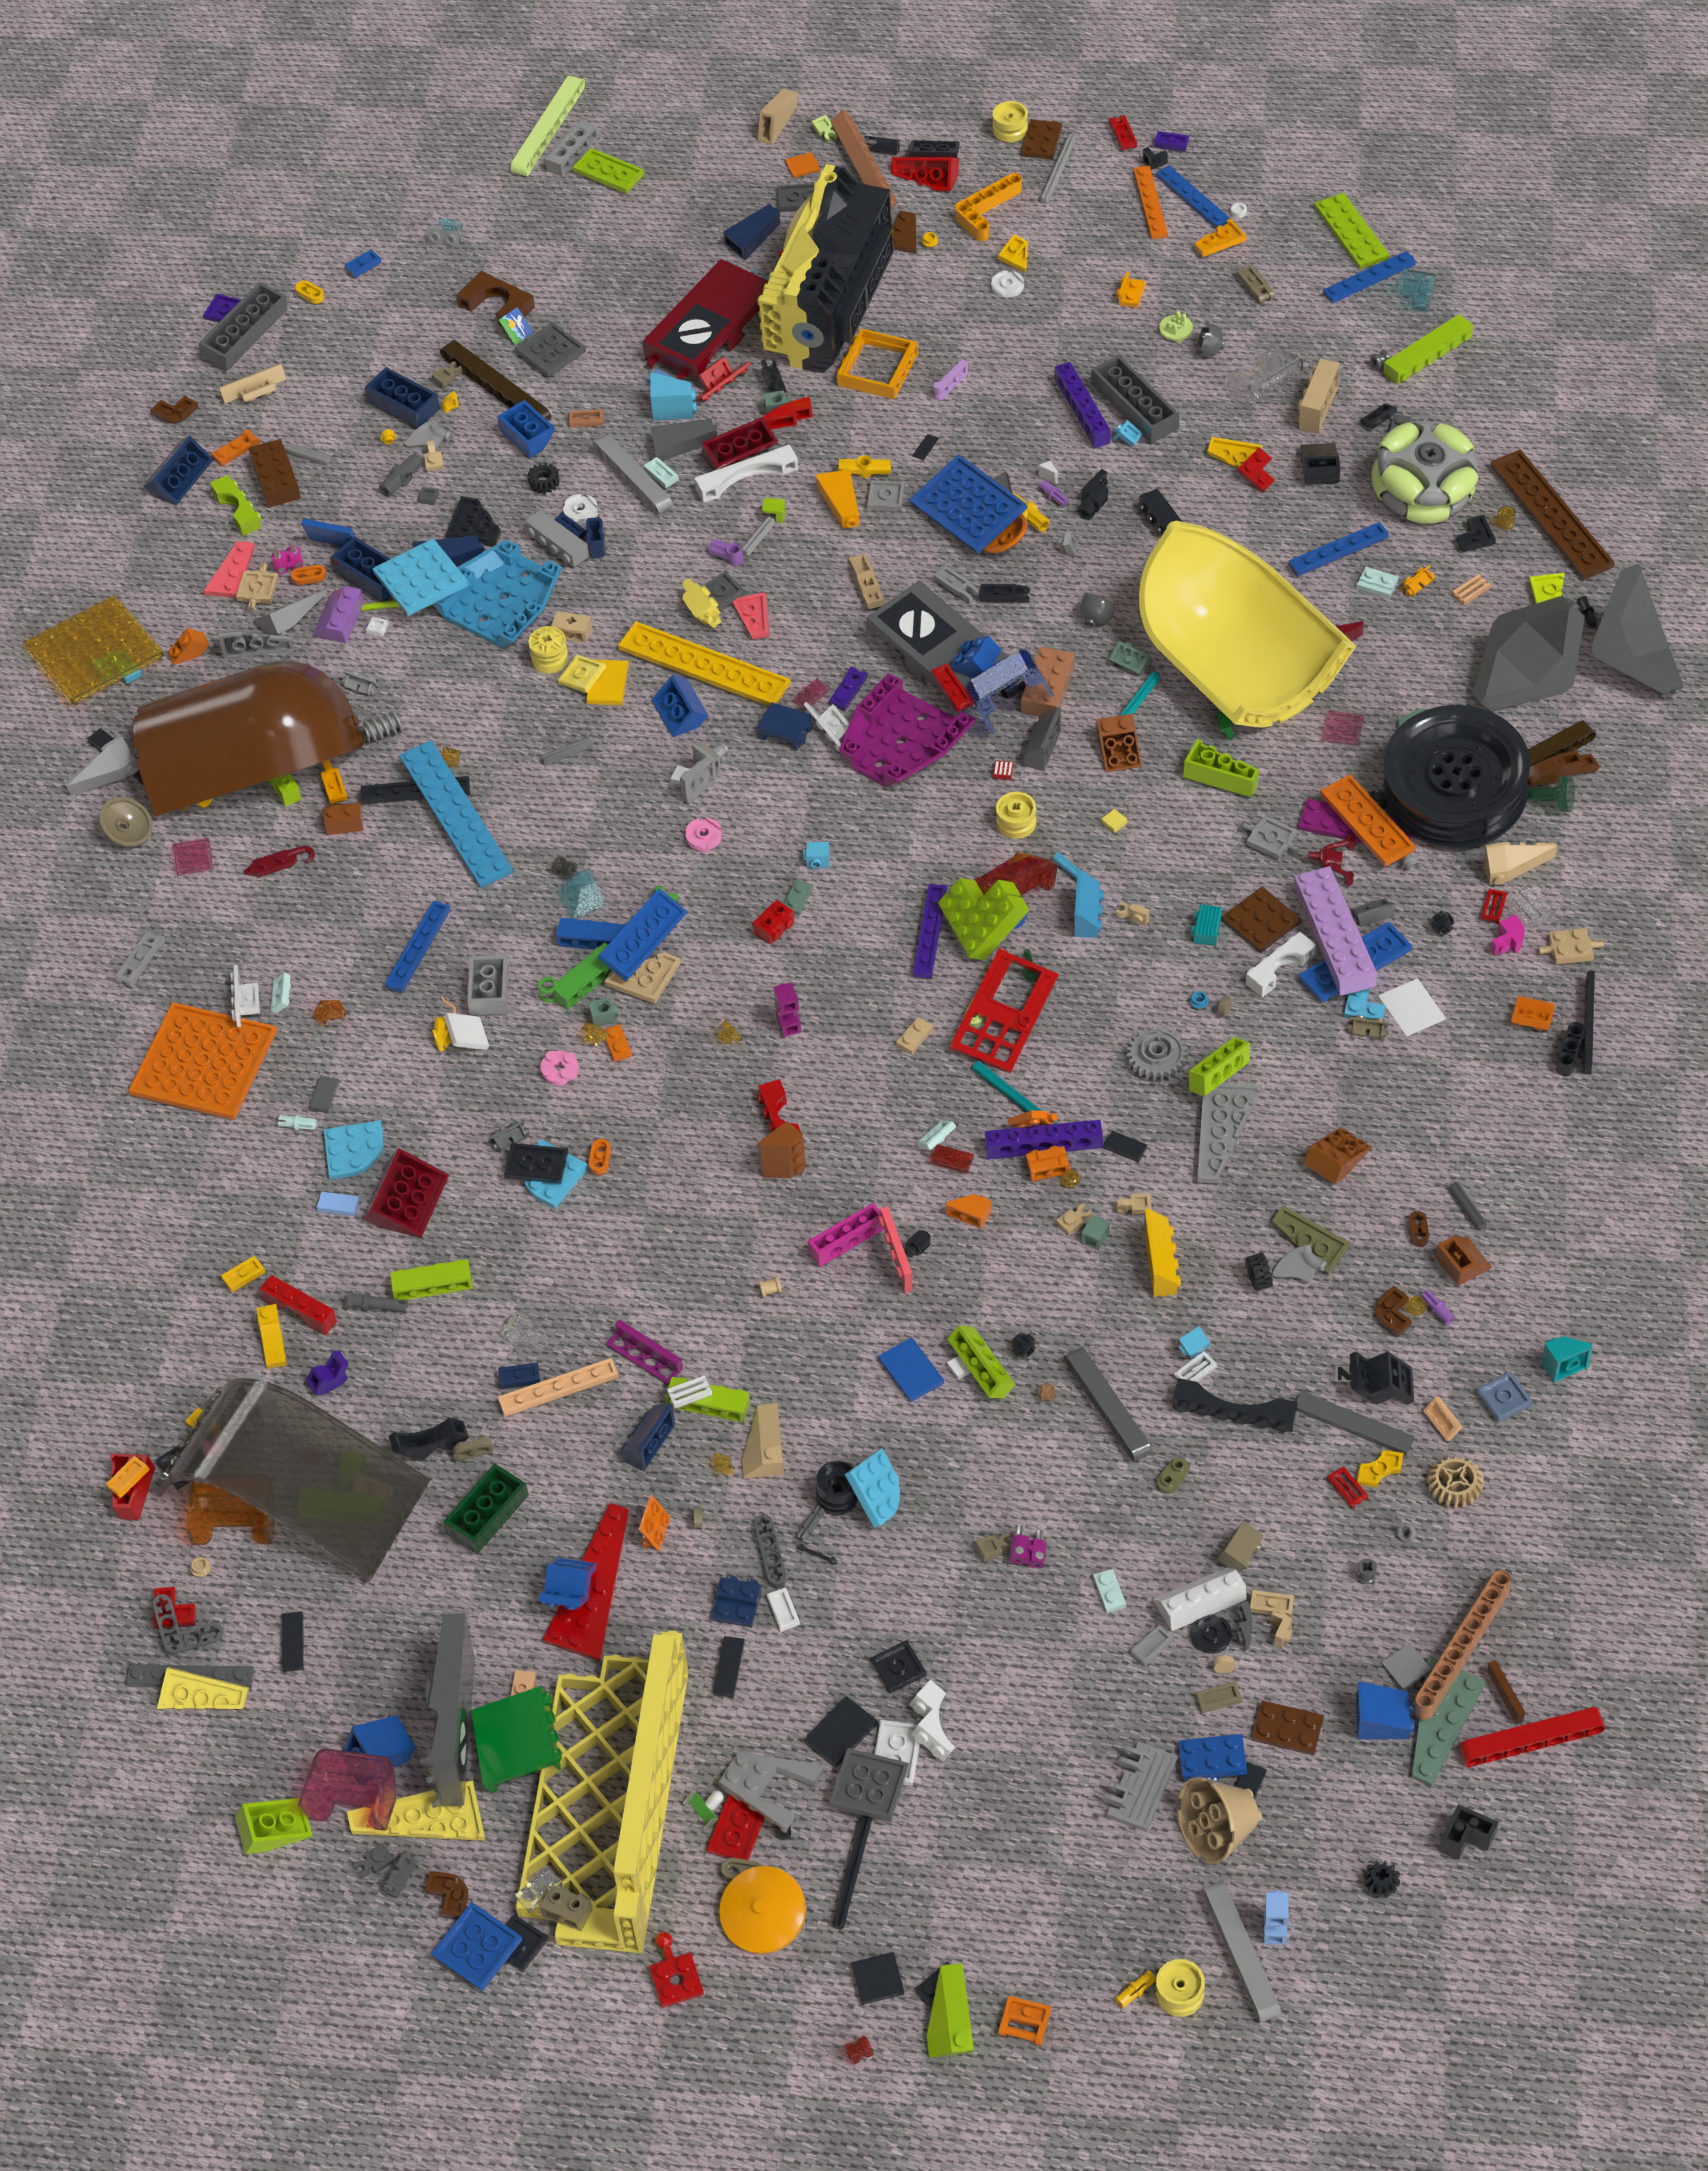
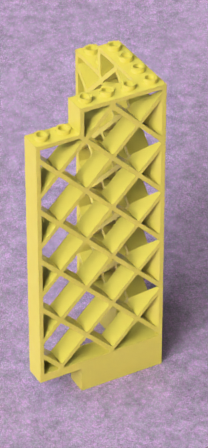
(643, 1802)

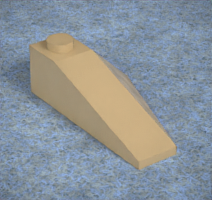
(1508, 861)
(763, 1447)

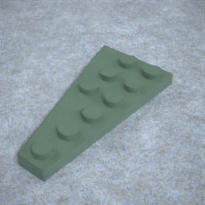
(1440, 1732)

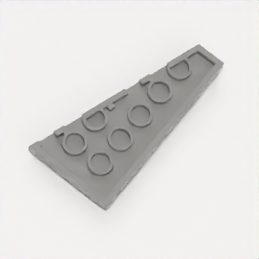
(1222, 1122)

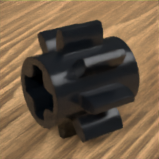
(1442, 922)
(1023, 1345)

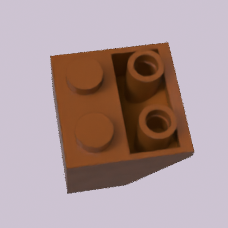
(1461, 1259)

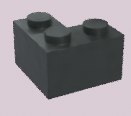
(1467, 1827)

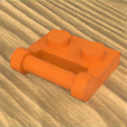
(1025, 2013)

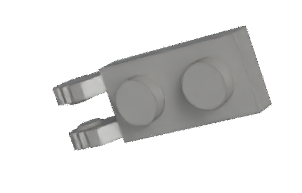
(956, 583)

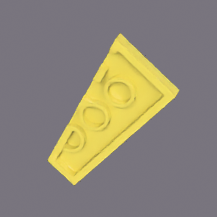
(192, 1690)

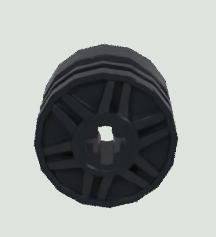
(834, 1490)

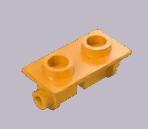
(1421, 576)

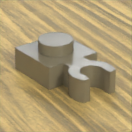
(447, 375)
(991, 1547)

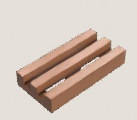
(585, 419)

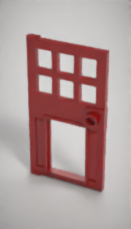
(1002, 1014)

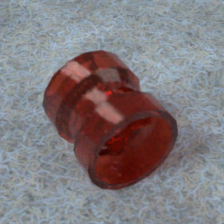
(858, 2050)

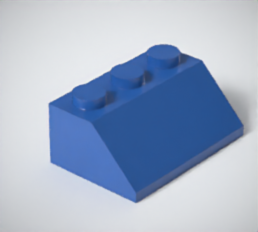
(526, 428)
(679, 706)

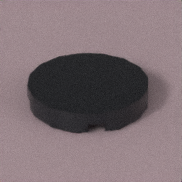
(1212, 1640)

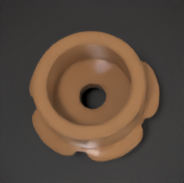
(1046, 1391)

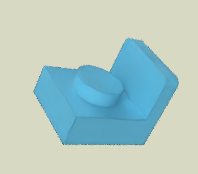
(1128, 433)

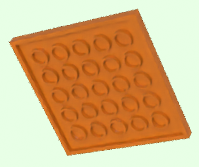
(203, 1061)

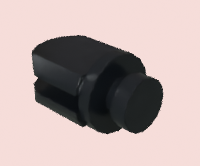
(917, 1243)

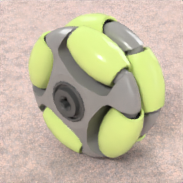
(1425, 471)

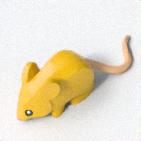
(440, 1031)

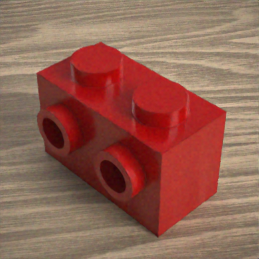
(773, 922)

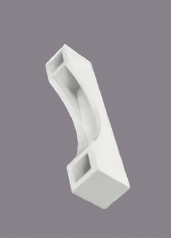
(774, 462)

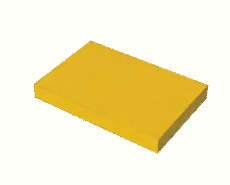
(611, 684)

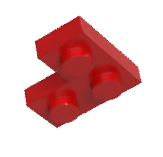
(1253, 470)
(184, 1612)

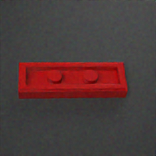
(952, 687)

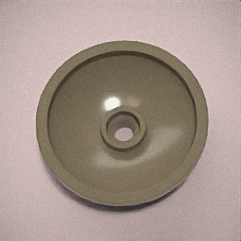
(126, 814)

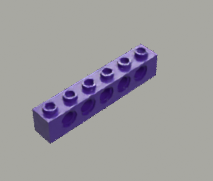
(1082, 405)
(1023, 1140)

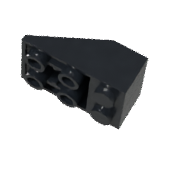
(1320, 463)

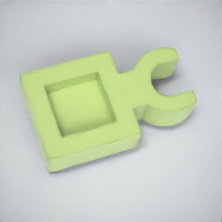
(824, 127)

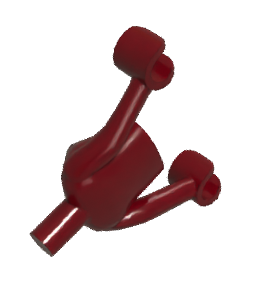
(1333, 858)

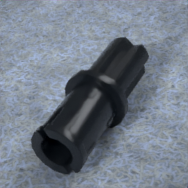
(1587, 611)

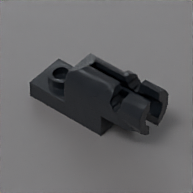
(1093, 495)

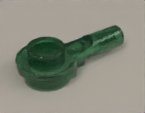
(1028, 974)

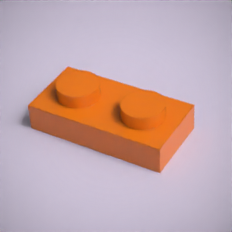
(618, 1043)

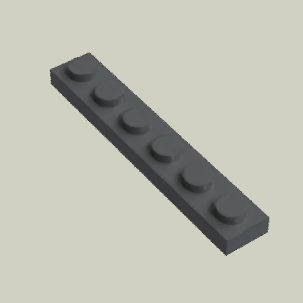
(154, 1674)

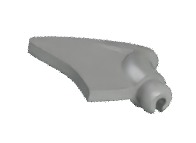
(428, 432)
(1299, 1264)

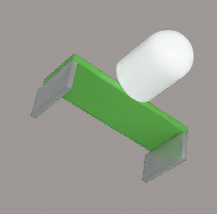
(705, 1808)

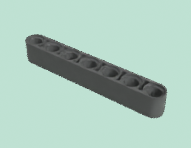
(1108, 1404)

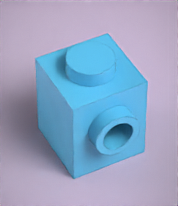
(817, 855)
(1194, 1343)

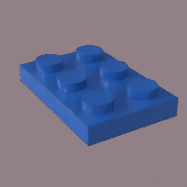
(1213, 1757)

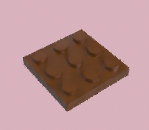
(1261, 919)

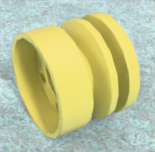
(548, 649)

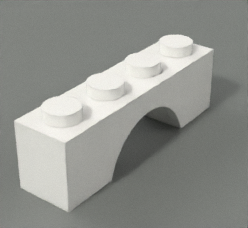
(1295, 951)

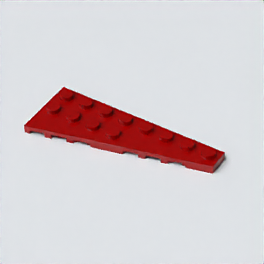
(585, 1628)

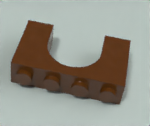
(486, 286)

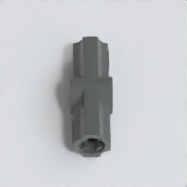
(400, 475)

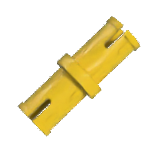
(1135, 1989)

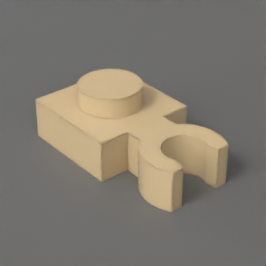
(1072, 1221)

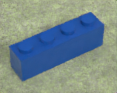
(586, 933)

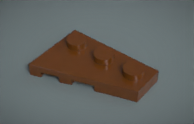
(905, 232)

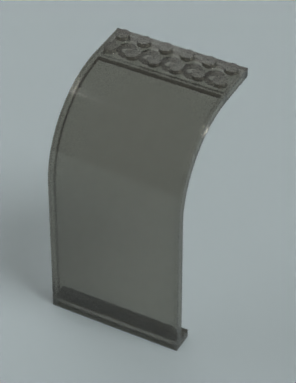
(300, 1470)

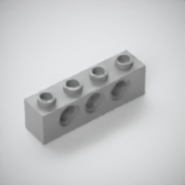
(571, 148)

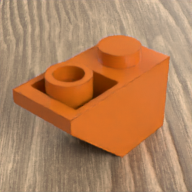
(188, 646)

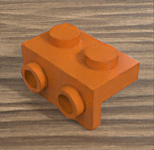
(1533, 1013)

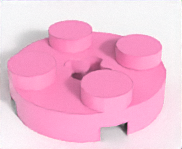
(707, 842)
(557, 1058)

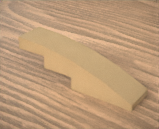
(866, 581)

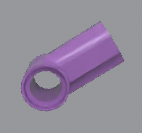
(730, 552)

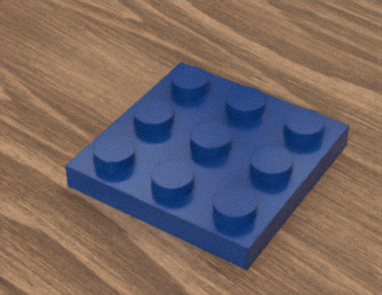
(477, 1946)

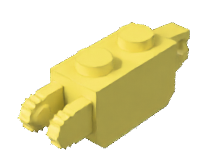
(700, 603)

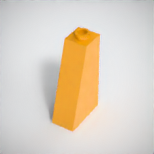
(840, 496)

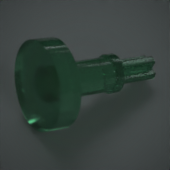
(1563, 793)

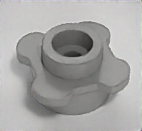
(1410, 862)

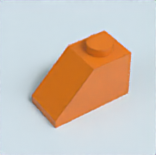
(970, 1209)

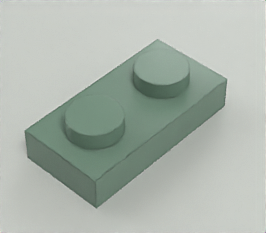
(798, 896)

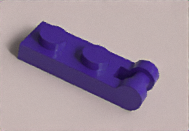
(848, 688)

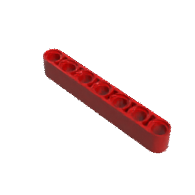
(1531, 1737)

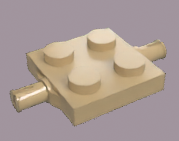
(257, 587)
(1571, 946)

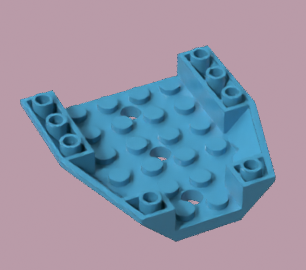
(498, 575)

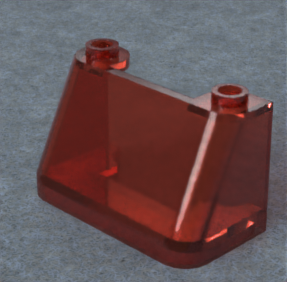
(1024, 871)

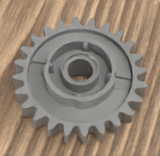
(1170, 1057)

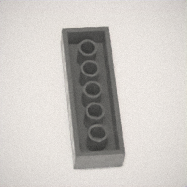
(243, 326)
(1135, 398)

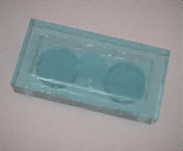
(450, 224)

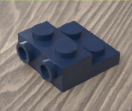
(736, 1601)

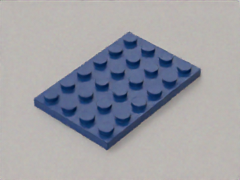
(968, 503)

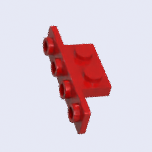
(717, 375)

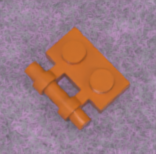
(1032, 1118)

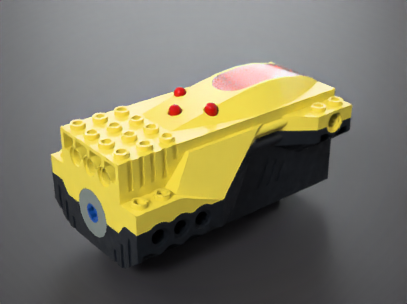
(827, 270)

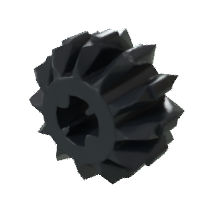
(1384, 1886)

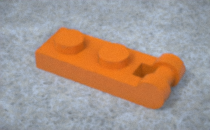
(235, 448)

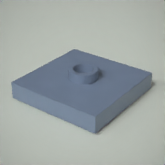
(1504, 1397)

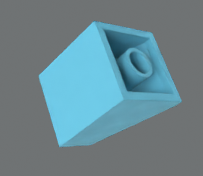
(671, 398)

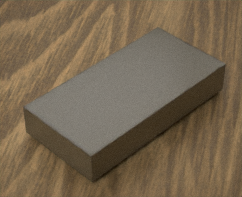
(1218, 1697)

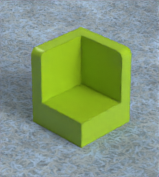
(775, 506)

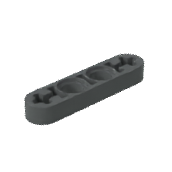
(768, 1551)

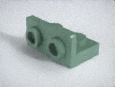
(1130, 658)

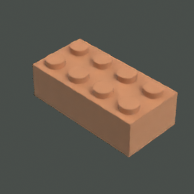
(1057, 669)

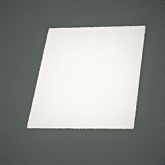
(1412, 1007)

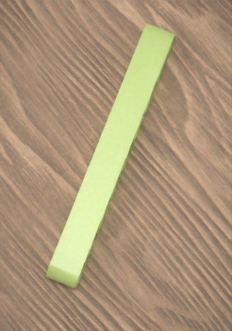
(547, 125)

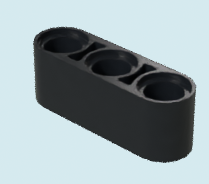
(1570, 1049)

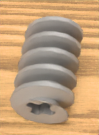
(381, 726)

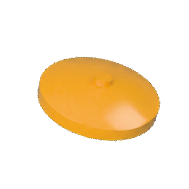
(762, 1910)

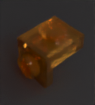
(329, 1010)

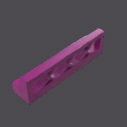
(646, 1346)

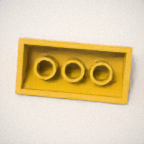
(1160, 1254)

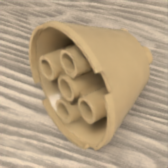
(1215, 1817)

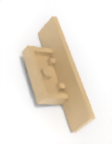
(253, 385)

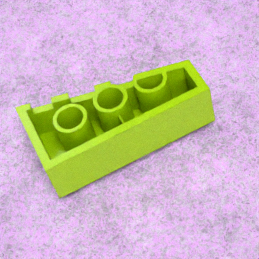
(1220, 770)

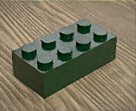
(486, 1508)

